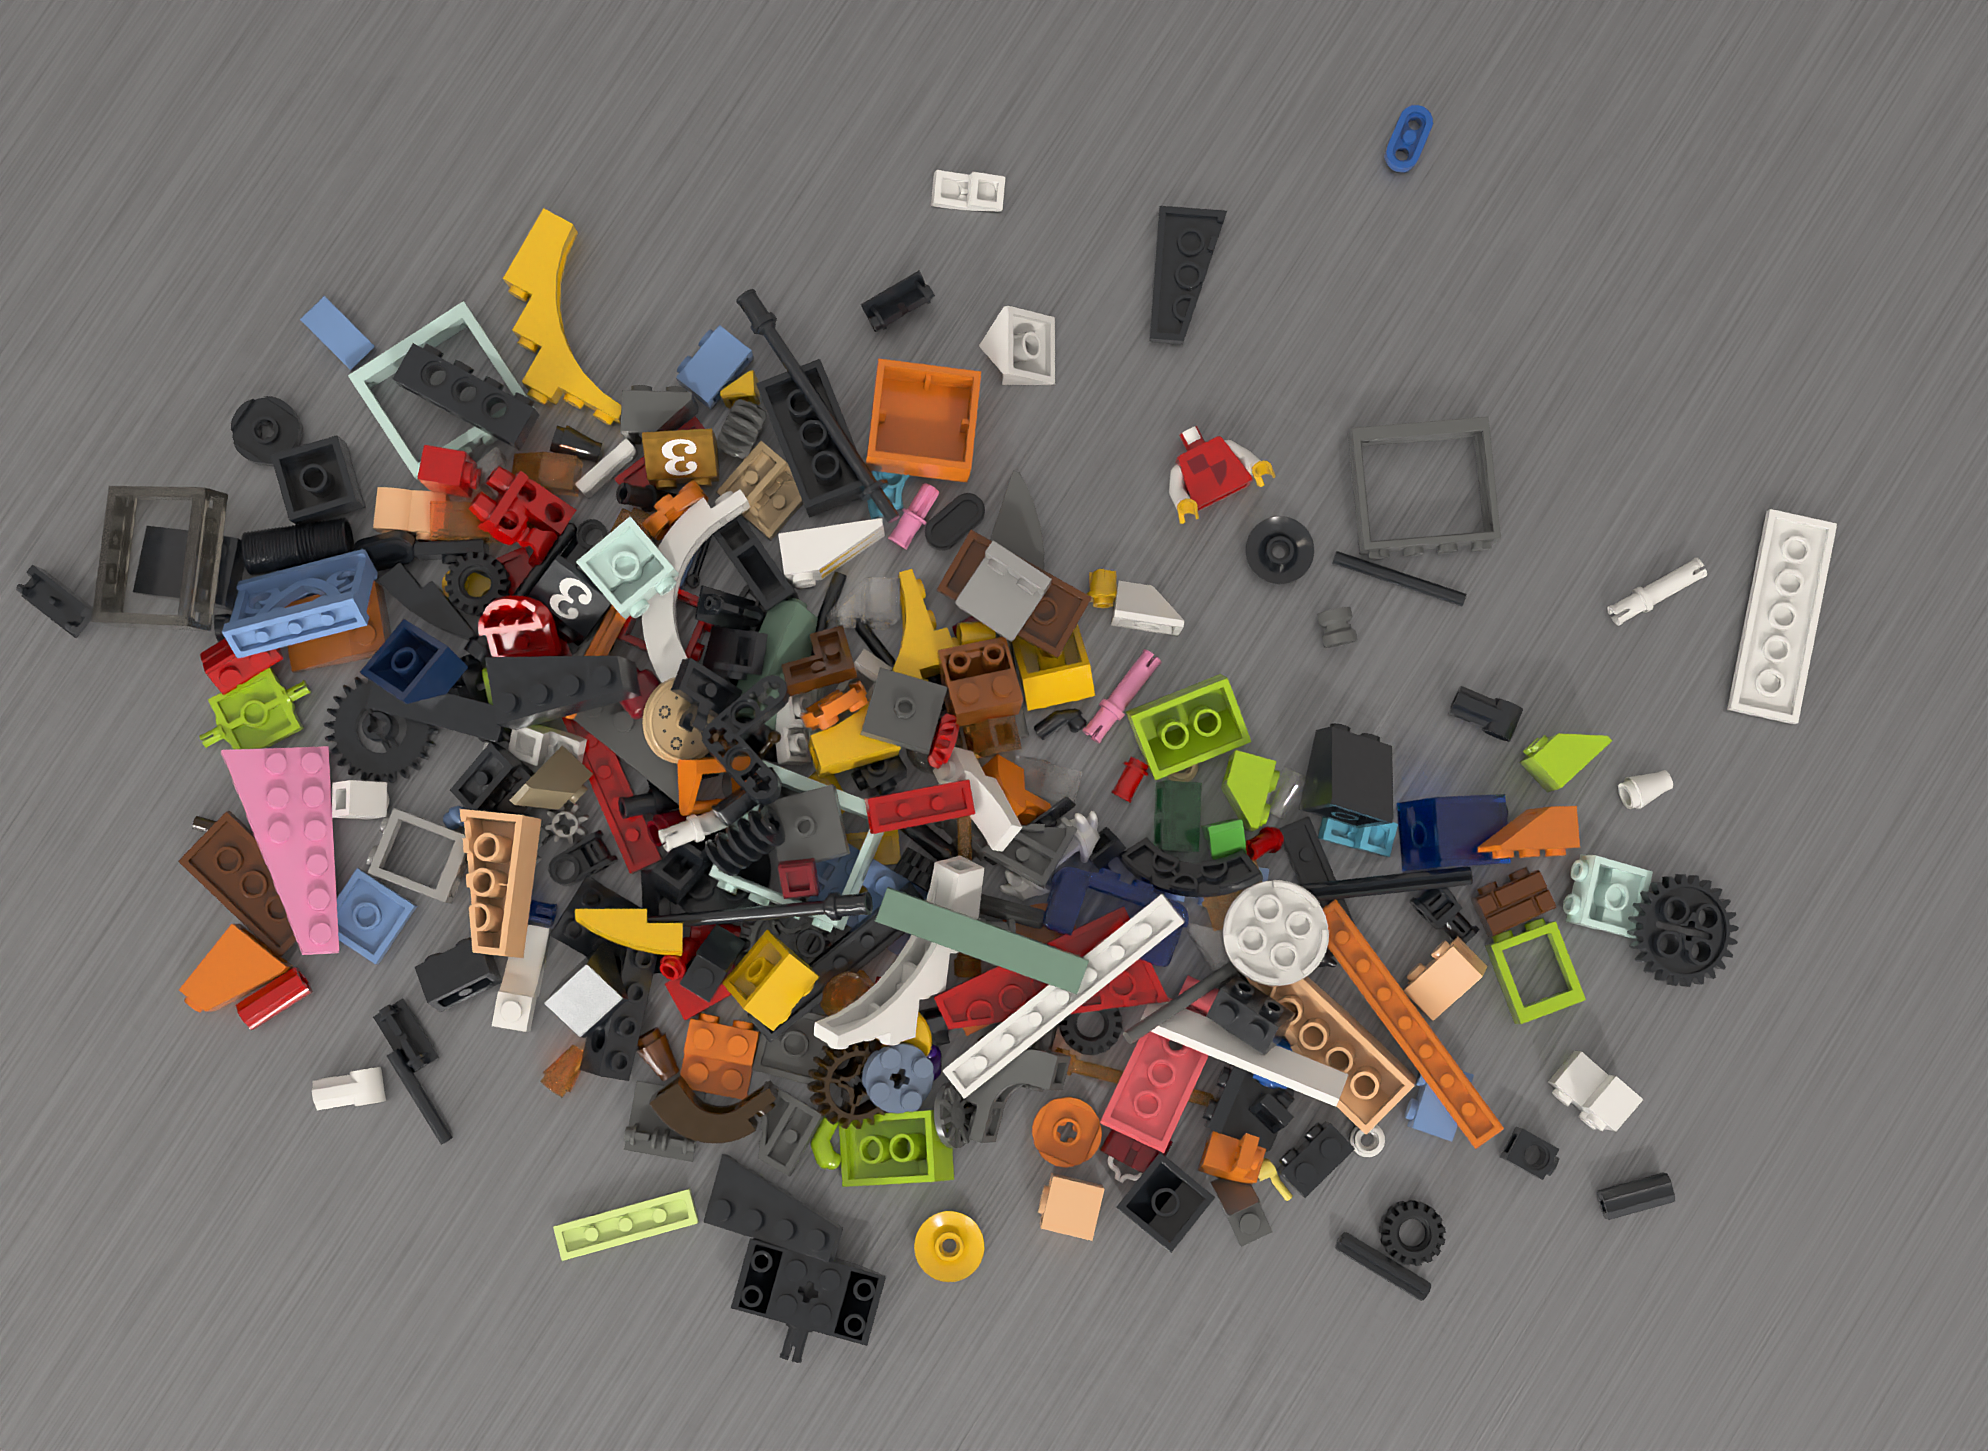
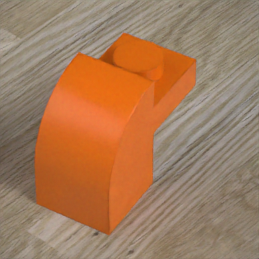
(1011, 780)
(1232, 1158)

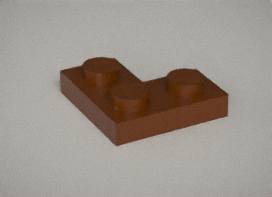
(828, 666)

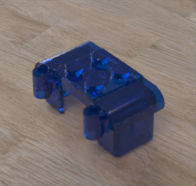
(1069, 891)

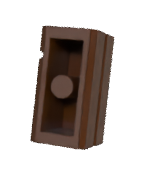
(1512, 902)

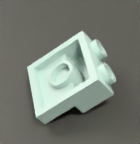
(628, 569)
(1605, 894)

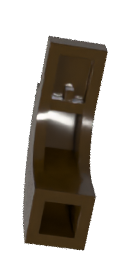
(710, 1123)

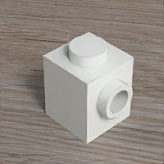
(359, 799)

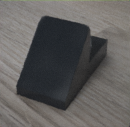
(712, 963)

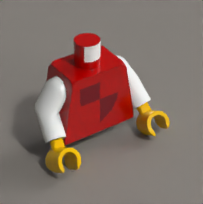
(1211, 472)

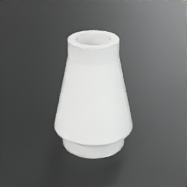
(1642, 789)

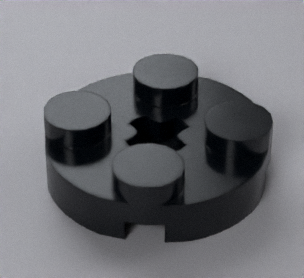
(251, 415)

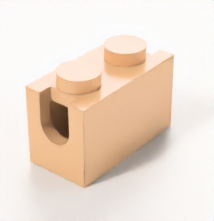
(1444, 978)

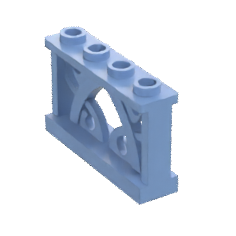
(264, 624)

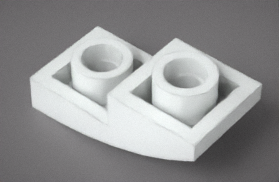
(794, 742)

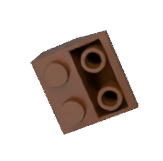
(980, 681)

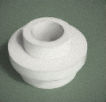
(1371, 1150)

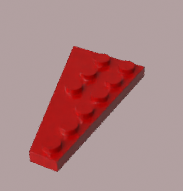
(1001, 992)

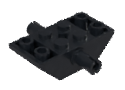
(772, 1290)

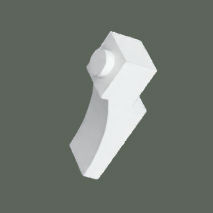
(992, 810)
(522, 983)

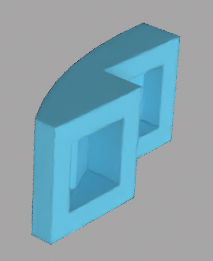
(1370, 839)

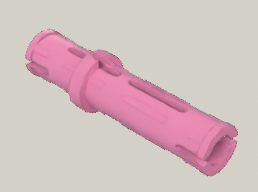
(1113, 707)

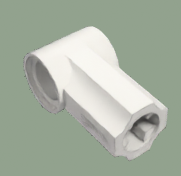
(358, 1088)

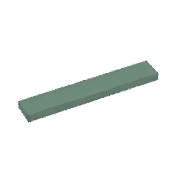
(982, 940)

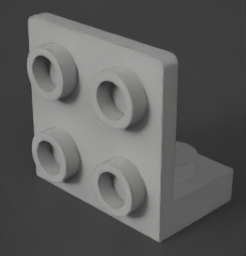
(1003, 591)

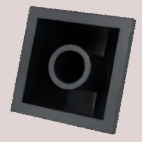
(1349, 778)

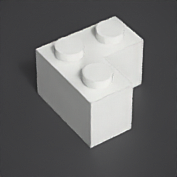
(1600, 1097)

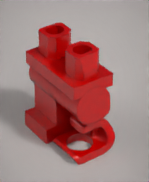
(517, 503)

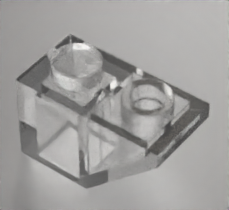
(872, 601)

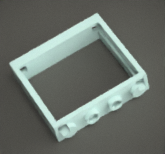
(389, 362)
(764, 895)

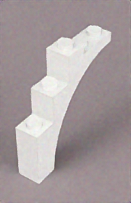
(921, 969)

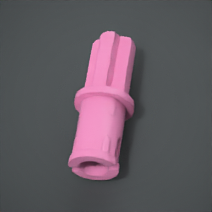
(914, 516)

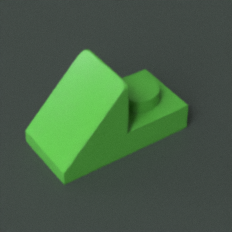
(1224, 837)

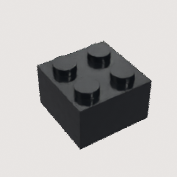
(317, 481)

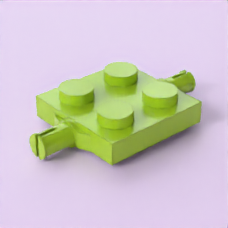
(256, 713)

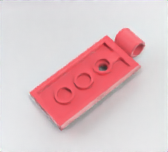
(1157, 1084)

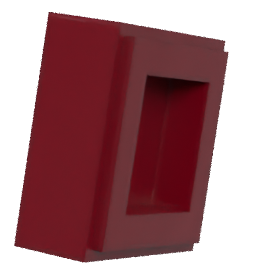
(799, 878)

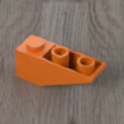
(1536, 830)

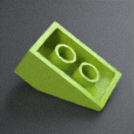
(895, 1151)

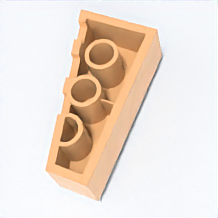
(500, 878)

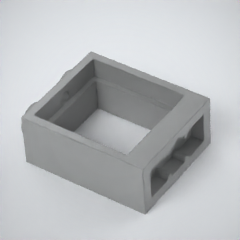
(452, 871)

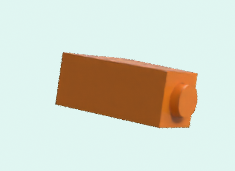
(232, 970)

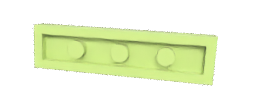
(626, 1224)

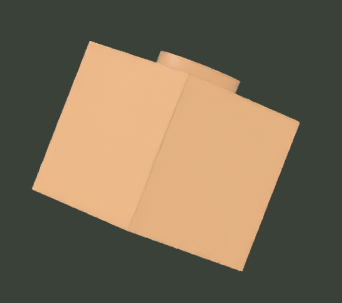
(1070, 1206)

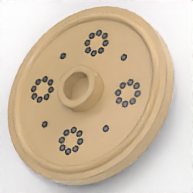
(663, 730)

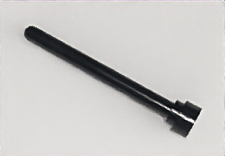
(479, 646)

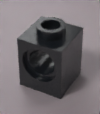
(1515, 1153)

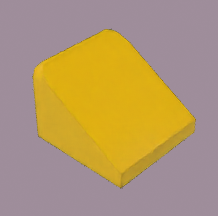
(742, 388)

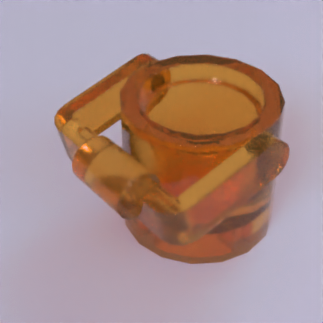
(844, 990)

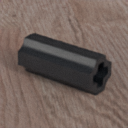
(1636, 1196)

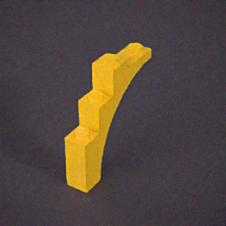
(538, 276)
(842, 745)

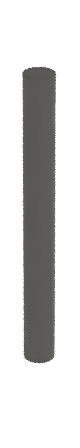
(1180, 1002)

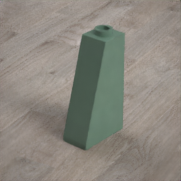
(787, 641)

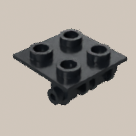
(588, 896)

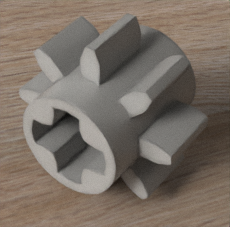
(562, 830)

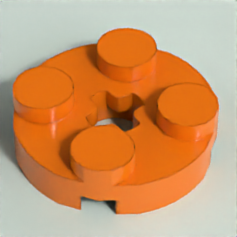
(671, 509)
(824, 711)
(1076, 1149)

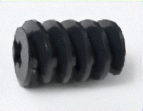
(746, 842)

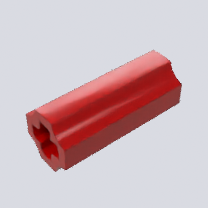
(273, 998)

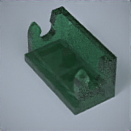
(1177, 816)

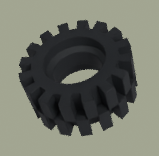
(463, 568)
(915, 868)
(1096, 1044)
(1433, 1232)

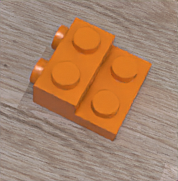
(719, 1056)

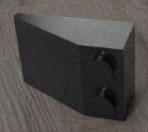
(163, 563)

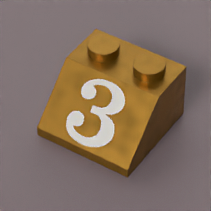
(681, 458)

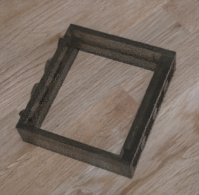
(200, 561)

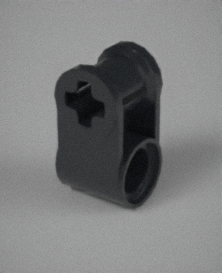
(583, 858)

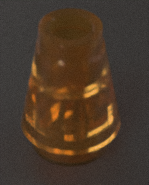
(563, 1072)

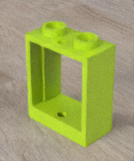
(1544, 1006)

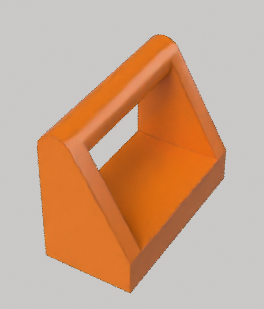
(690, 776)

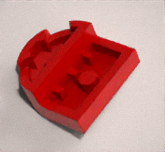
(519, 628)

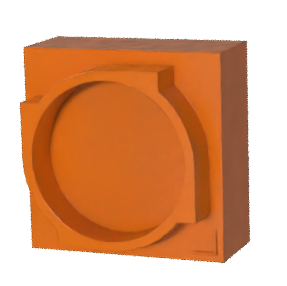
(923, 420)

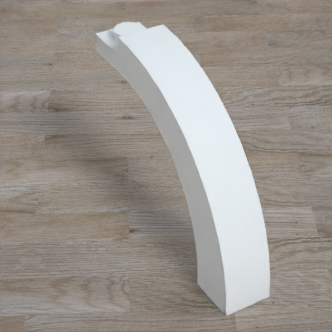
(678, 548)

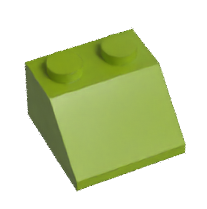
(1560, 757)

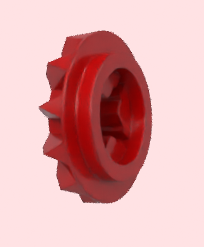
(943, 741)

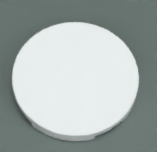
(1275, 933)

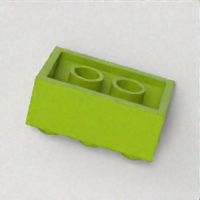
(1188, 726)

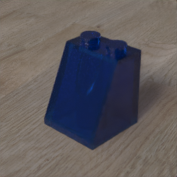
(1449, 830)

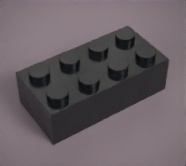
(813, 457)

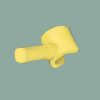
(1269, 1171)

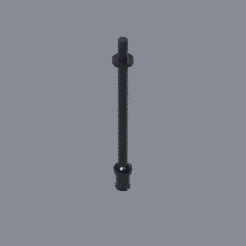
(764, 324)
(834, 906)

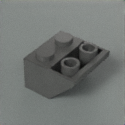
(655, 410)

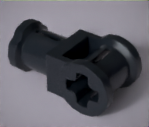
(1444, 913)

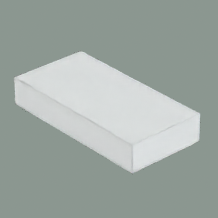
(607, 468)

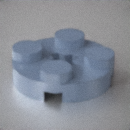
(912, 1091)

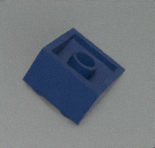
(414, 665)

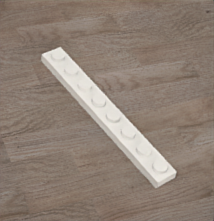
(1055, 1004)

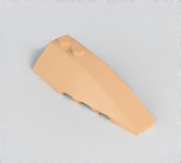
(1336, 1039)

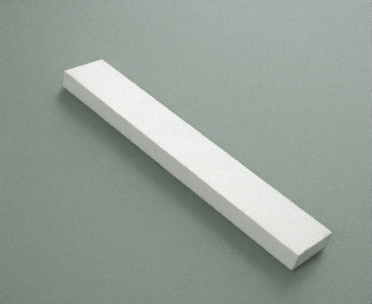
(1277, 1065)

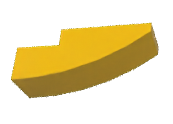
(631, 930)

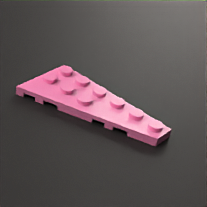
(291, 818)

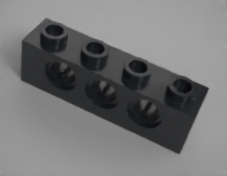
(415, 377)
(613, 1044)

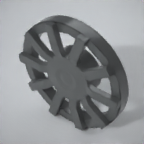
(952, 1116)

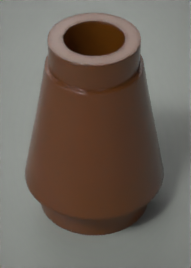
(657, 1053)

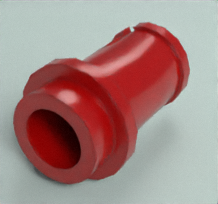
(1130, 779)
(1267, 841)
(675, 966)

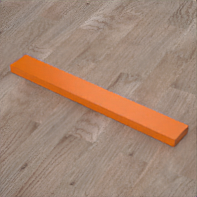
(1409, 1028)

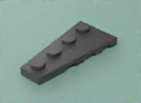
(626, 738)

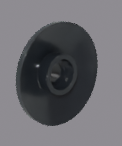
(1290, 536)

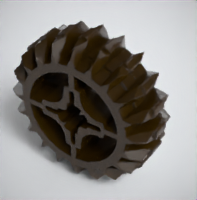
(826, 1074)

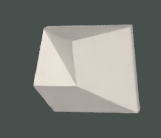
(1022, 347)
(1144, 609)

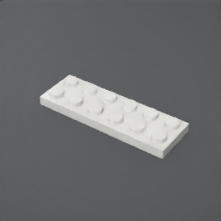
(1782, 616)

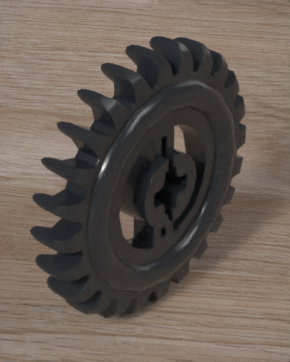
(379, 764)

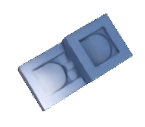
(337, 332)

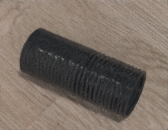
(292, 545)

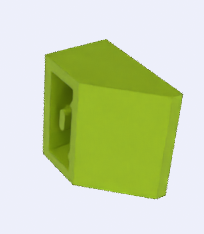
(1246, 787)

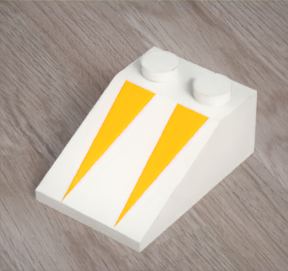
(822, 550)

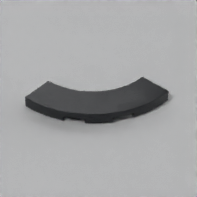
(1190, 879)

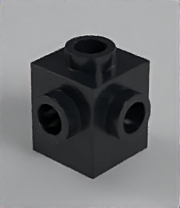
(883, 781)

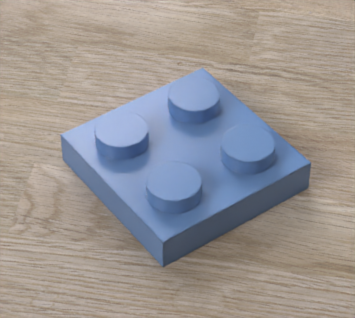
(370, 915)

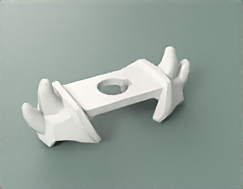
(1083, 841)

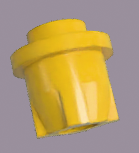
(1102, 588)

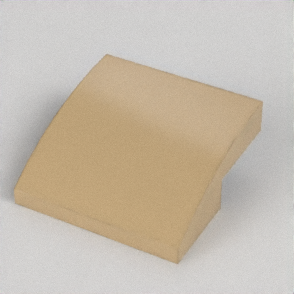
(768, 488)

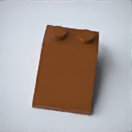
(347, 645)

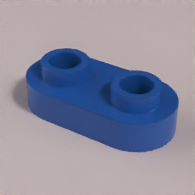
(1408, 140)

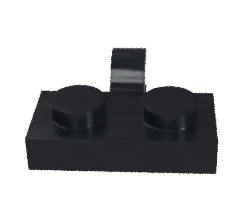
(705, 691)

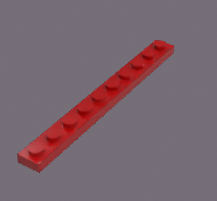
(608, 774)

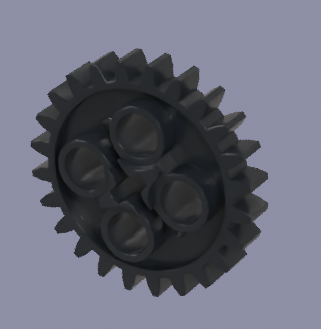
(1676, 961)

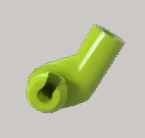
(822, 1147)

